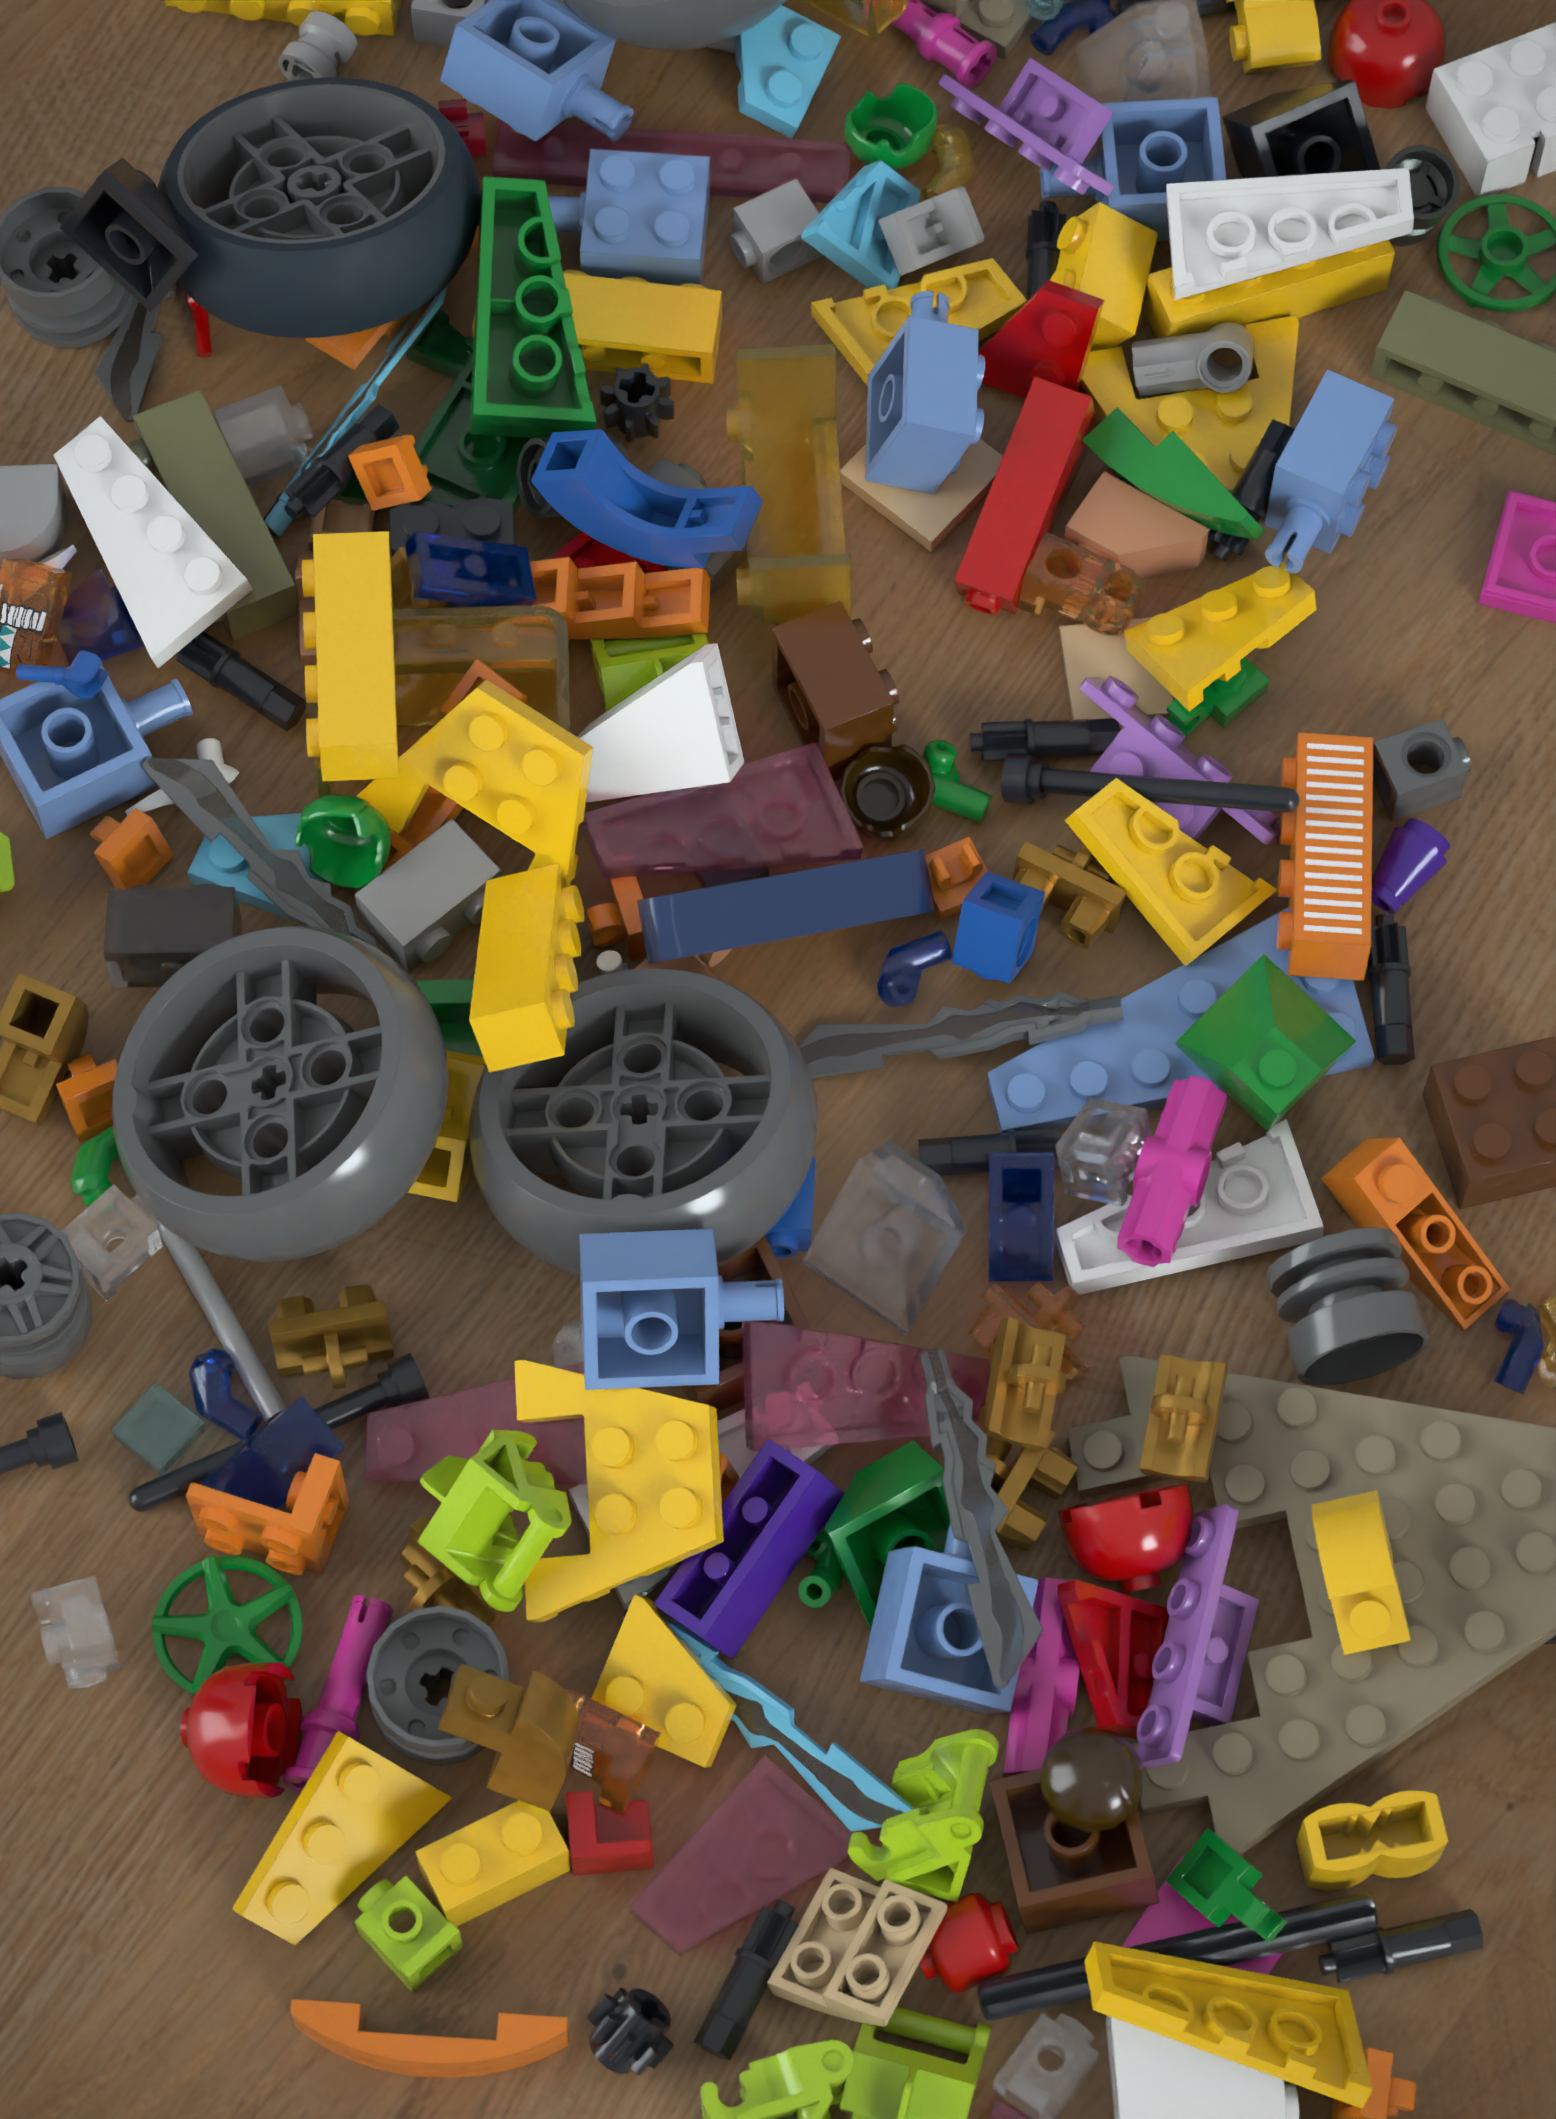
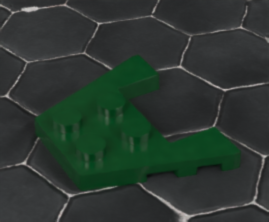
(457, 462)

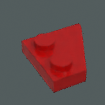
(1044, 341)
(1115, 1650)

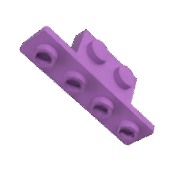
(1048, 116)
(1156, 750)
(1202, 1646)

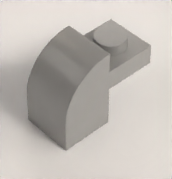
(31, 511)

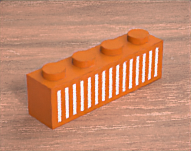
(1329, 857)

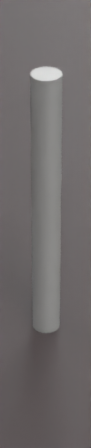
(225, 1324)

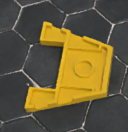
(1213, 424)
(503, 768)
(647, 1484)

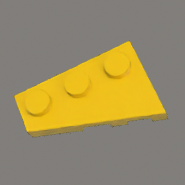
(1170, 878)
(335, 1837)

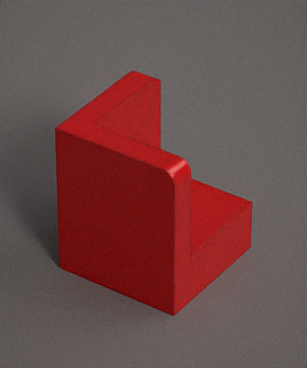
(607, 1839)

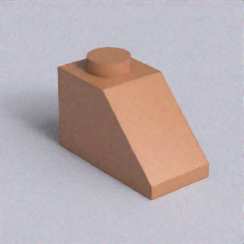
(1136, 530)

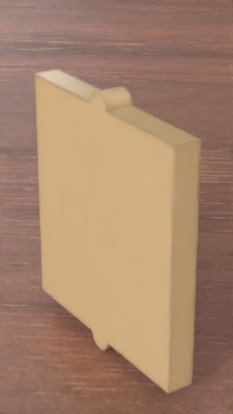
(1099, 655)

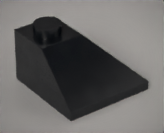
(1302, 133)
(132, 233)

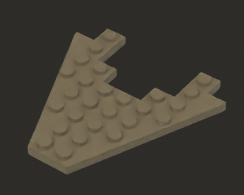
(1471, 1556)

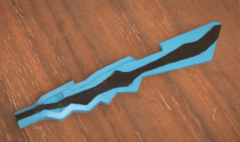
(277, 518)
(767, 1720)

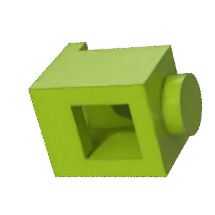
(412, 1954)

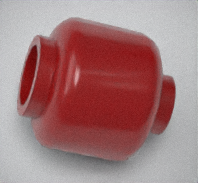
(971, 1944)

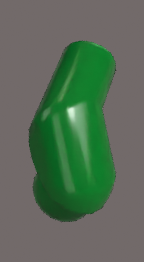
(950, 791)
(93, 1166)
(825, 1577)

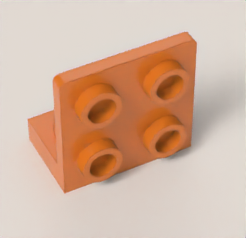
(288, 1540)

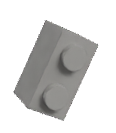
(427, 896)

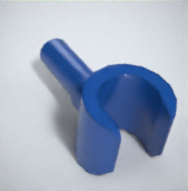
(81, 678)

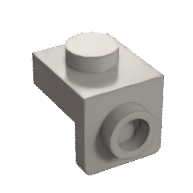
(931, 230)

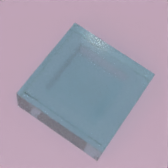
(158, 1429)

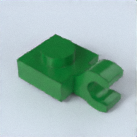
(1222, 699)
(1219, 1884)

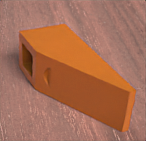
(1388, 1189)

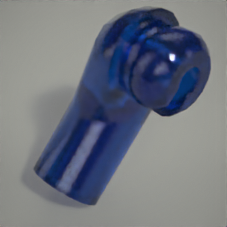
(1072, 16)
(904, 966)
(1525, 1347)
(213, 1396)

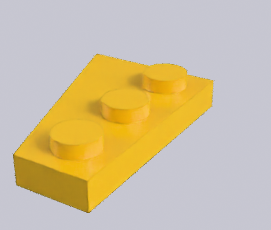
(865, 325)
(1214, 632)

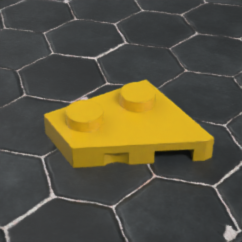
(664, 1687)

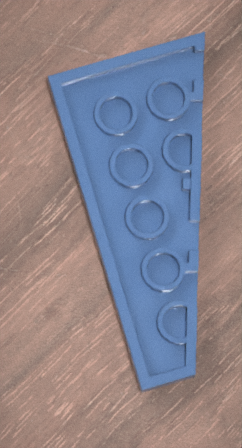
(1138, 1057)

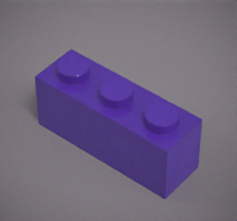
(766, 1532)

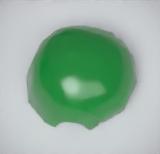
(892, 127)
(344, 840)

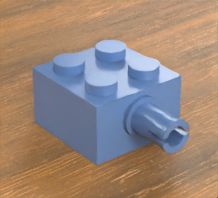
(534, 67)
(1145, 150)
(640, 216)
(923, 399)
(1328, 469)
(82, 754)
(658, 1308)
(927, 1632)

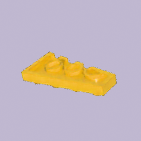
(1249, 2017)

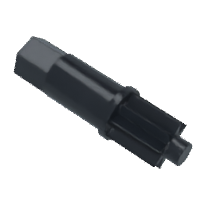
(1042, 247)
(333, 470)
(1254, 486)
(247, 683)
(1044, 738)
(1390, 991)
(971, 1153)
(1402, 1946)
(747, 1980)

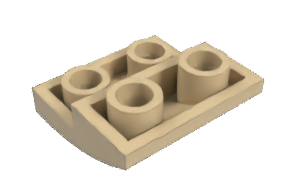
(857, 1948)

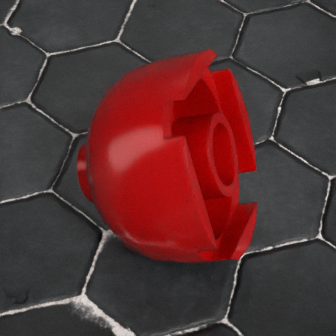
(1387, 49)
(1130, 1535)
(244, 1729)

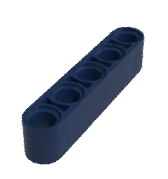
(785, 906)

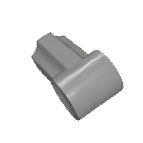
(1187, 363)

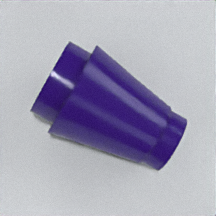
(1407, 864)

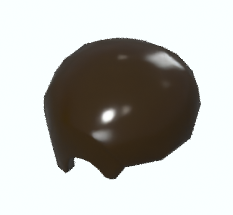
(887, 791)
(1092, 1779)

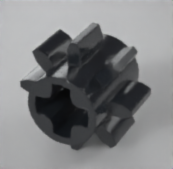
(637, 418)
(630, 2031)

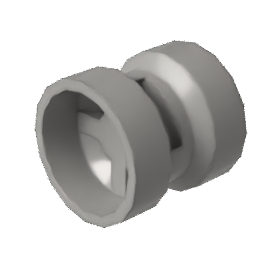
(320, 49)

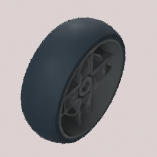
(322, 206)

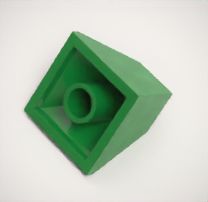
(1265, 1042)
(887, 1509)

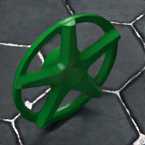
(1501, 253)
(226, 1626)

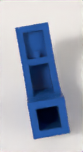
(635, 513)

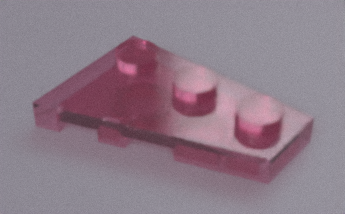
(744, 1857)

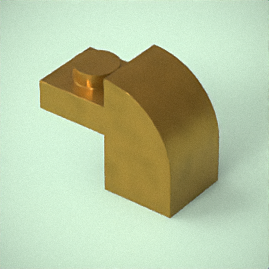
(40, 1035)
(526, 1725)

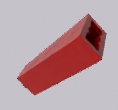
(1025, 495)

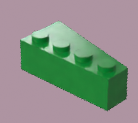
(525, 338)

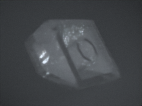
(1147, 55)
(889, 1235)

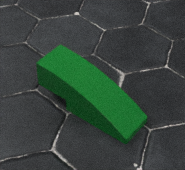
(1170, 476)

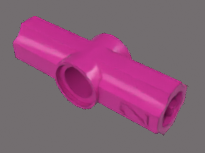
(1172, 1171)
(1043, 1688)

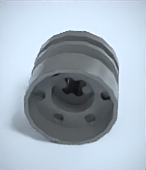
(50, 279)
(1347, 1306)
(53, 1309)
(423, 1651)

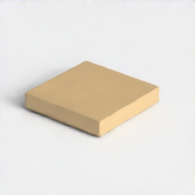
(926, 515)

